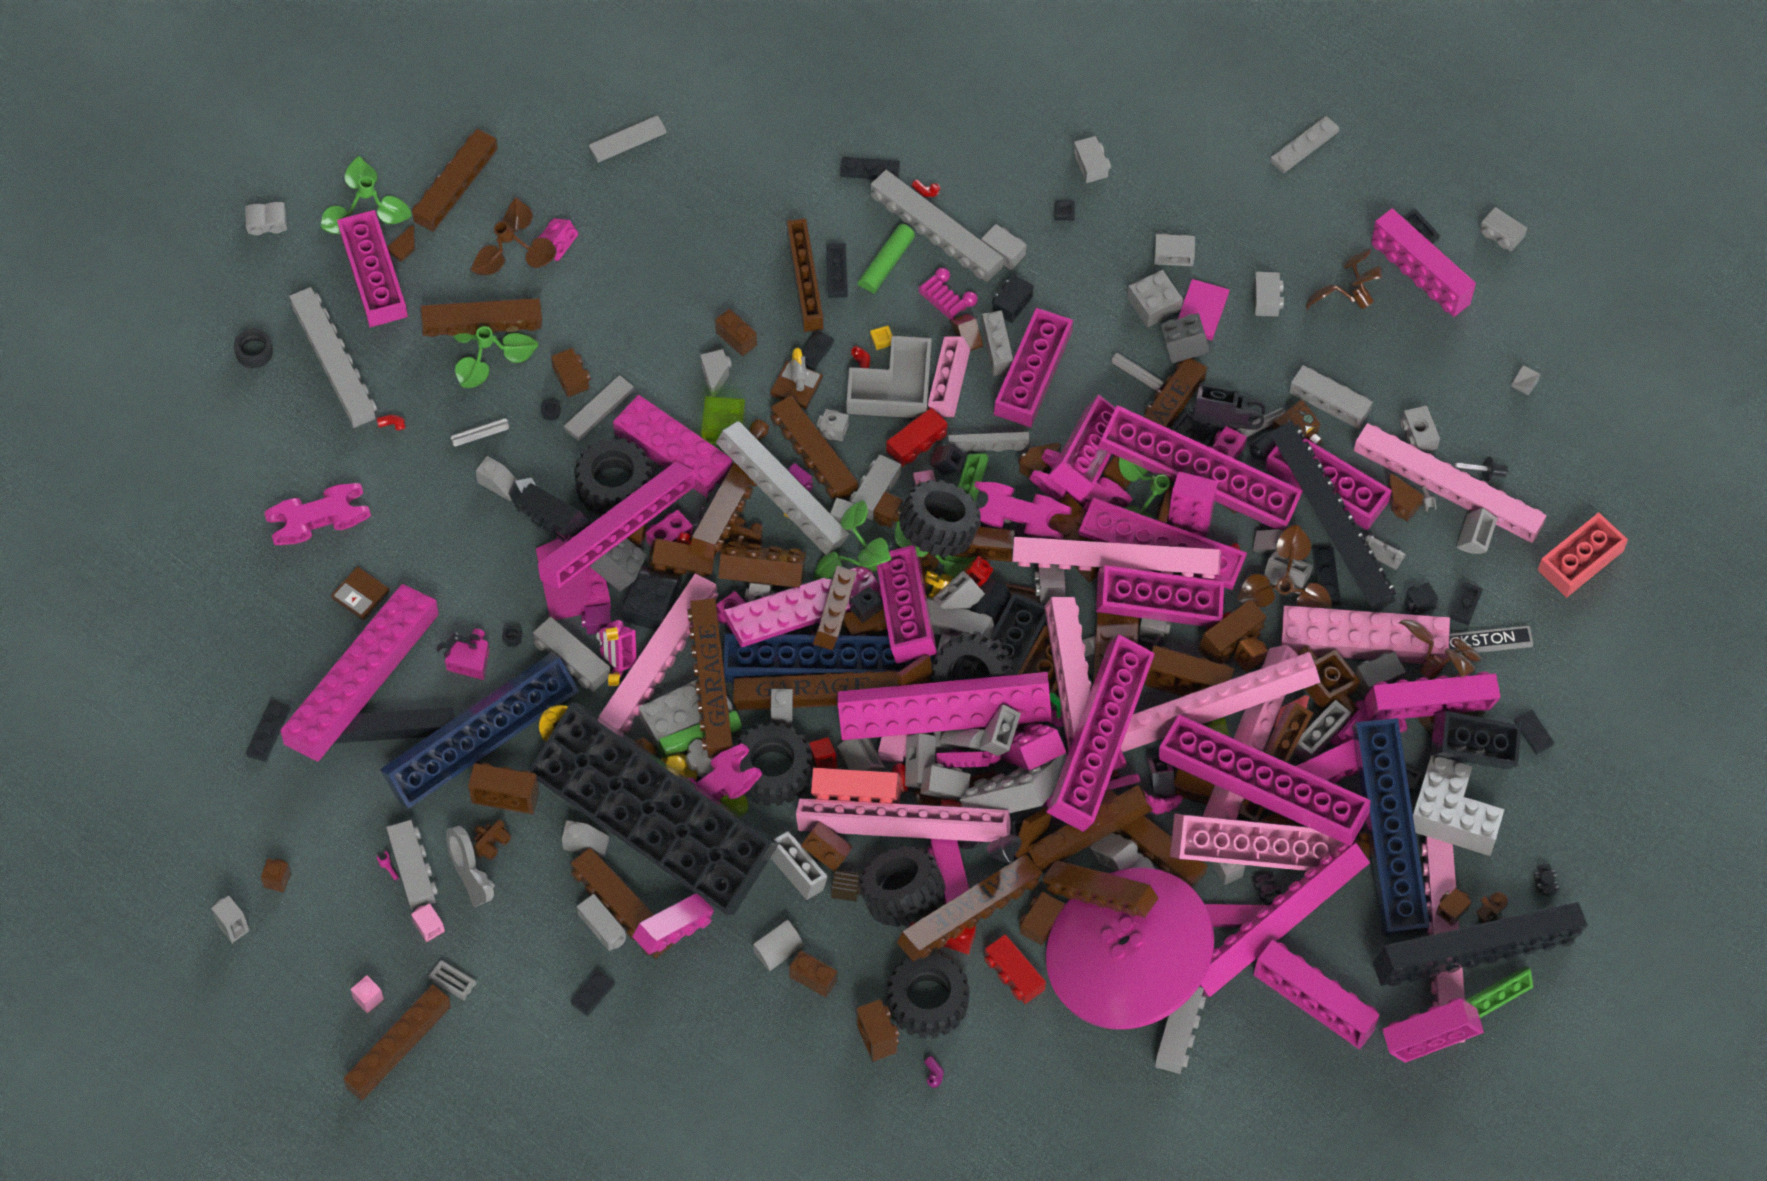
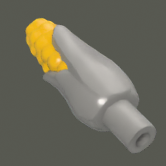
(798, 369)

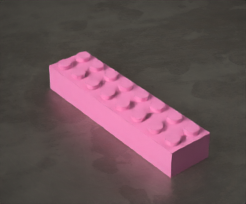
(1361, 633)
(1249, 842)

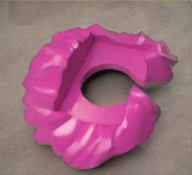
(1163, 805)

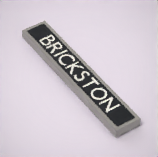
(1495, 639)

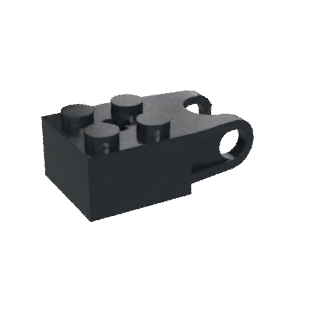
(1226, 408)

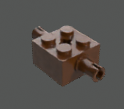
(1336, 681)

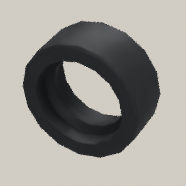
(257, 360)

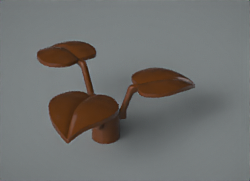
(518, 216)
(1360, 293)
(1291, 544)
(1435, 664)

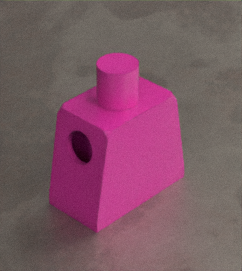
(469, 661)

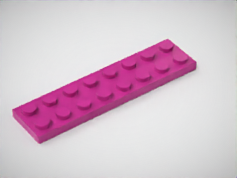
(1118, 525)
(789, 609)

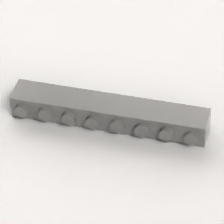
(936, 226)
(332, 357)
(782, 488)

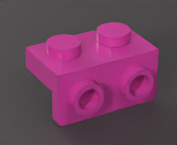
(561, 234)

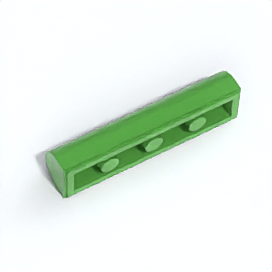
(887, 258)
(973, 471)
(681, 740)
(1502, 991)

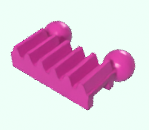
(944, 299)
(1346, 732)
(958, 758)

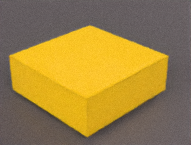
(881, 337)

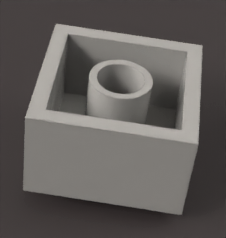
(1154, 298)

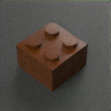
(877, 1030)

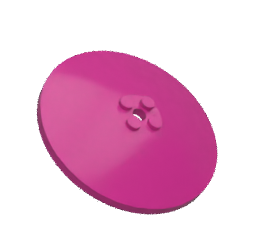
(1147, 975)

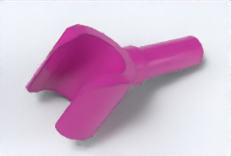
(386, 863)

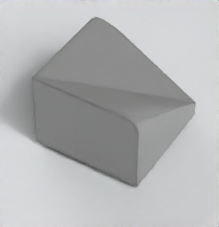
(1526, 380)

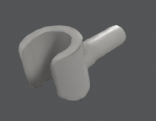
(1429, 501)

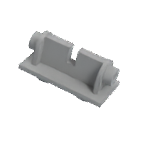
(1385, 553)

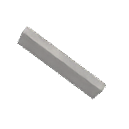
(627, 139)
(599, 408)

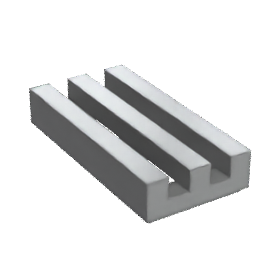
(466, 989)

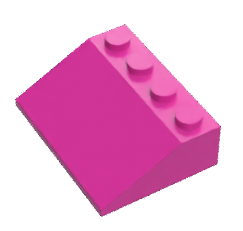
(581, 591)

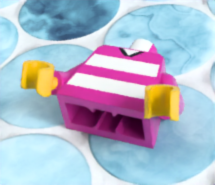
(618, 648)

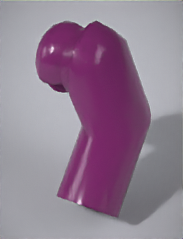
(936, 1072)

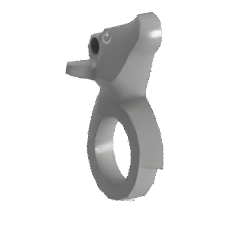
(463, 858)

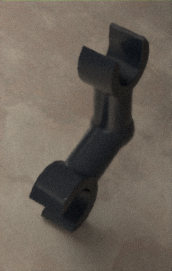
(457, 637)

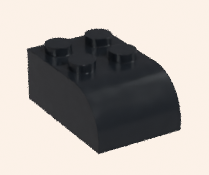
(651, 597)

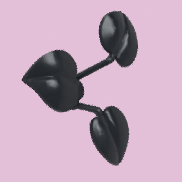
(1004, 848)

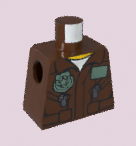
(1303, 416)

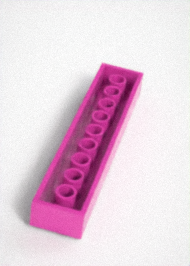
(1169, 452)
(359, 672)
(941, 705)
(1100, 733)
(1264, 780)

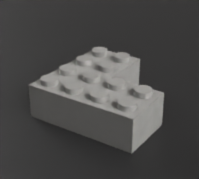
(895, 391)
(1016, 791)
(1451, 817)

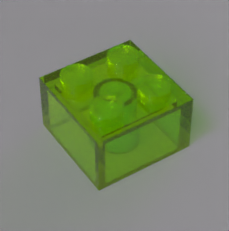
(720, 414)

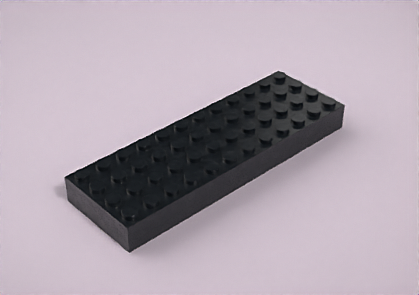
(653, 808)

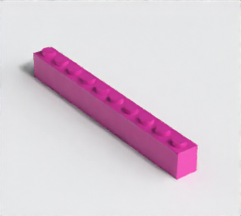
(616, 525)
(1282, 915)

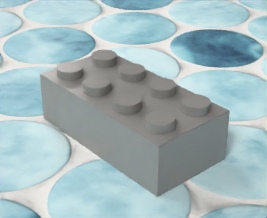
(672, 712)

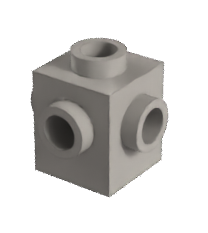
(833, 425)
(758, 591)

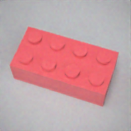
(1582, 554)
(856, 786)

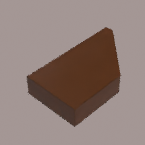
(403, 245)

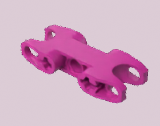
(1103, 490)
(1033, 515)
(305, 517)
(727, 776)

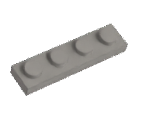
(1304, 144)
(991, 441)

